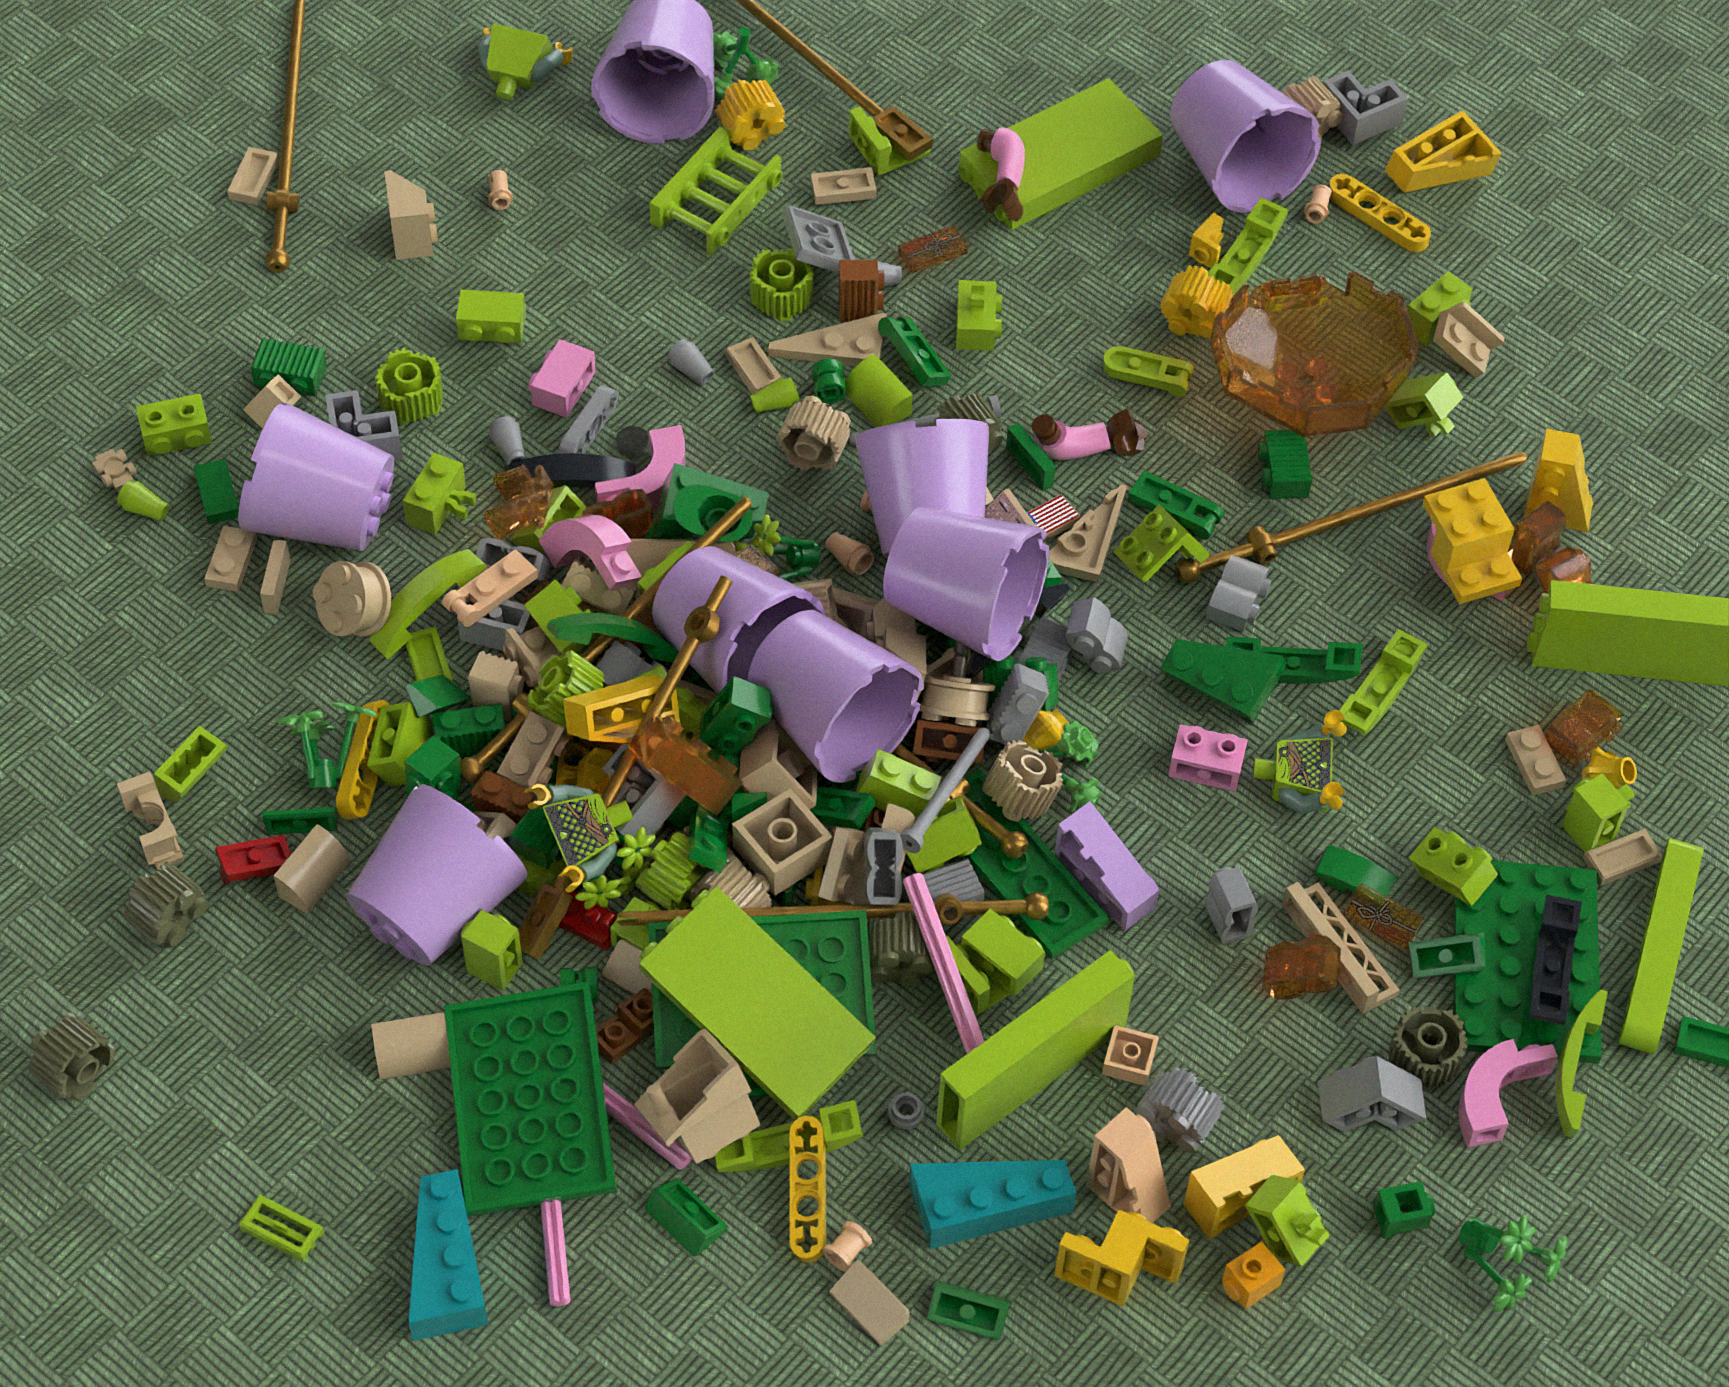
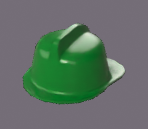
(702, 506)

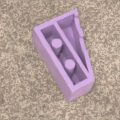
(1105, 867)

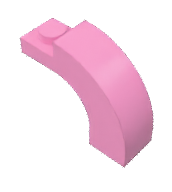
(666, 448)
(598, 539)
(1480, 1107)

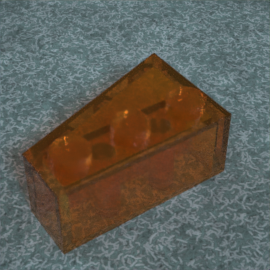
(686, 763)

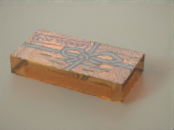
(933, 249)
(1383, 916)

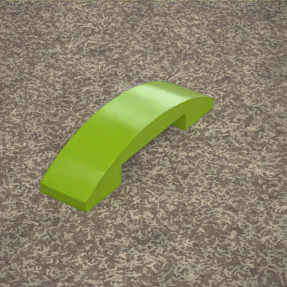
(1251, 245)
(421, 594)
(1383, 683)
(1571, 1103)
(772, 1145)

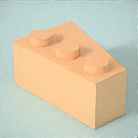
(1128, 1167)

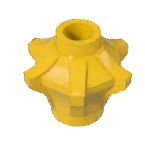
(1045, 730)
(1615, 768)

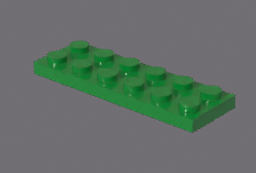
(1072, 910)

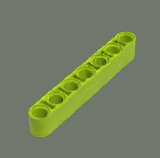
(1661, 946)

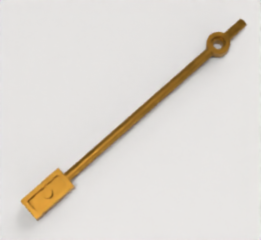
(897, 127)
(553, 901)

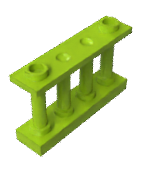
(702, 168)

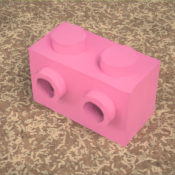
(562, 378)
(1207, 757)

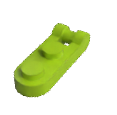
(1148, 369)

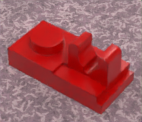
(252, 858)
(590, 923)

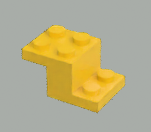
(1472, 541)
(1127, 1249)

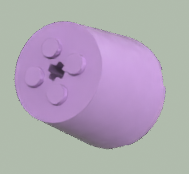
(658, 71)
(1244, 134)
(923, 468)
(315, 482)
(967, 576)
(747, 614)
(835, 692)
(432, 876)

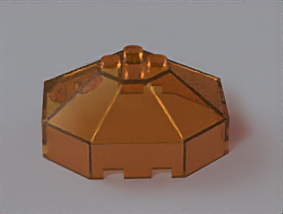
(1349, 341)

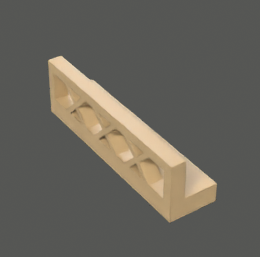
(1351, 976)

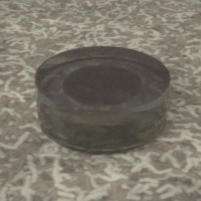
(632, 442)

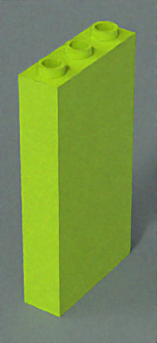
(1070, 150)
(1632, 633)
(756, 1002)
(1034, 1049)

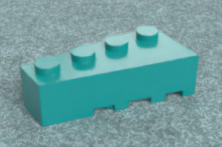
(987, 1197)
(445, 1270)

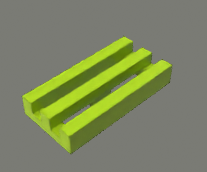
(307, 1243)

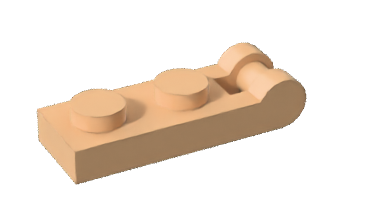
(490, 588)

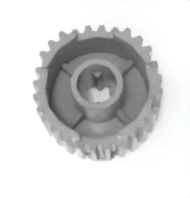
(1180, 1109)

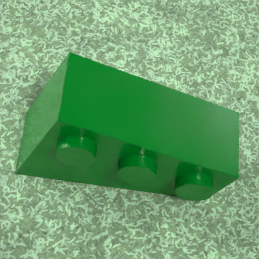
(683, 476)
(1225, 675)

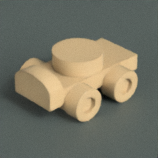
(114, 470)

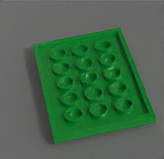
(1509, 912)
(826, 944)
(529, 1099)

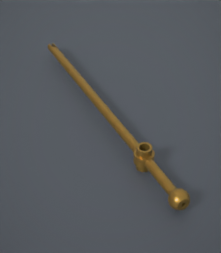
(282, 200)
(1263, 544)
(472, 768)
(1012, 843)
(1034, 906)

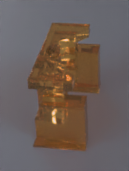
(525, 498)

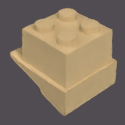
(700, 1100)

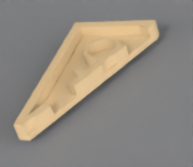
(844, 342)
(1086, 545)

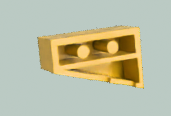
(1443, 155)
(1561, 479)
(615, 710)
(1221, 1189)

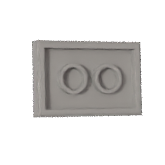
(816, 238)

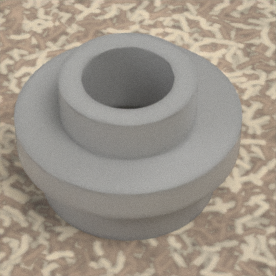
(906, 1101)

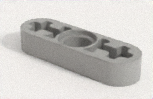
(590, 421)

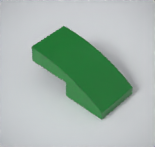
(1348, 870)

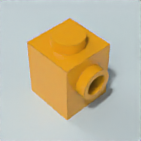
(1252, 1275)

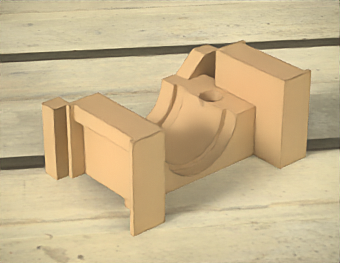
(142, 798)

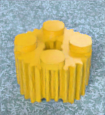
(751, 113)
(1194, 302)

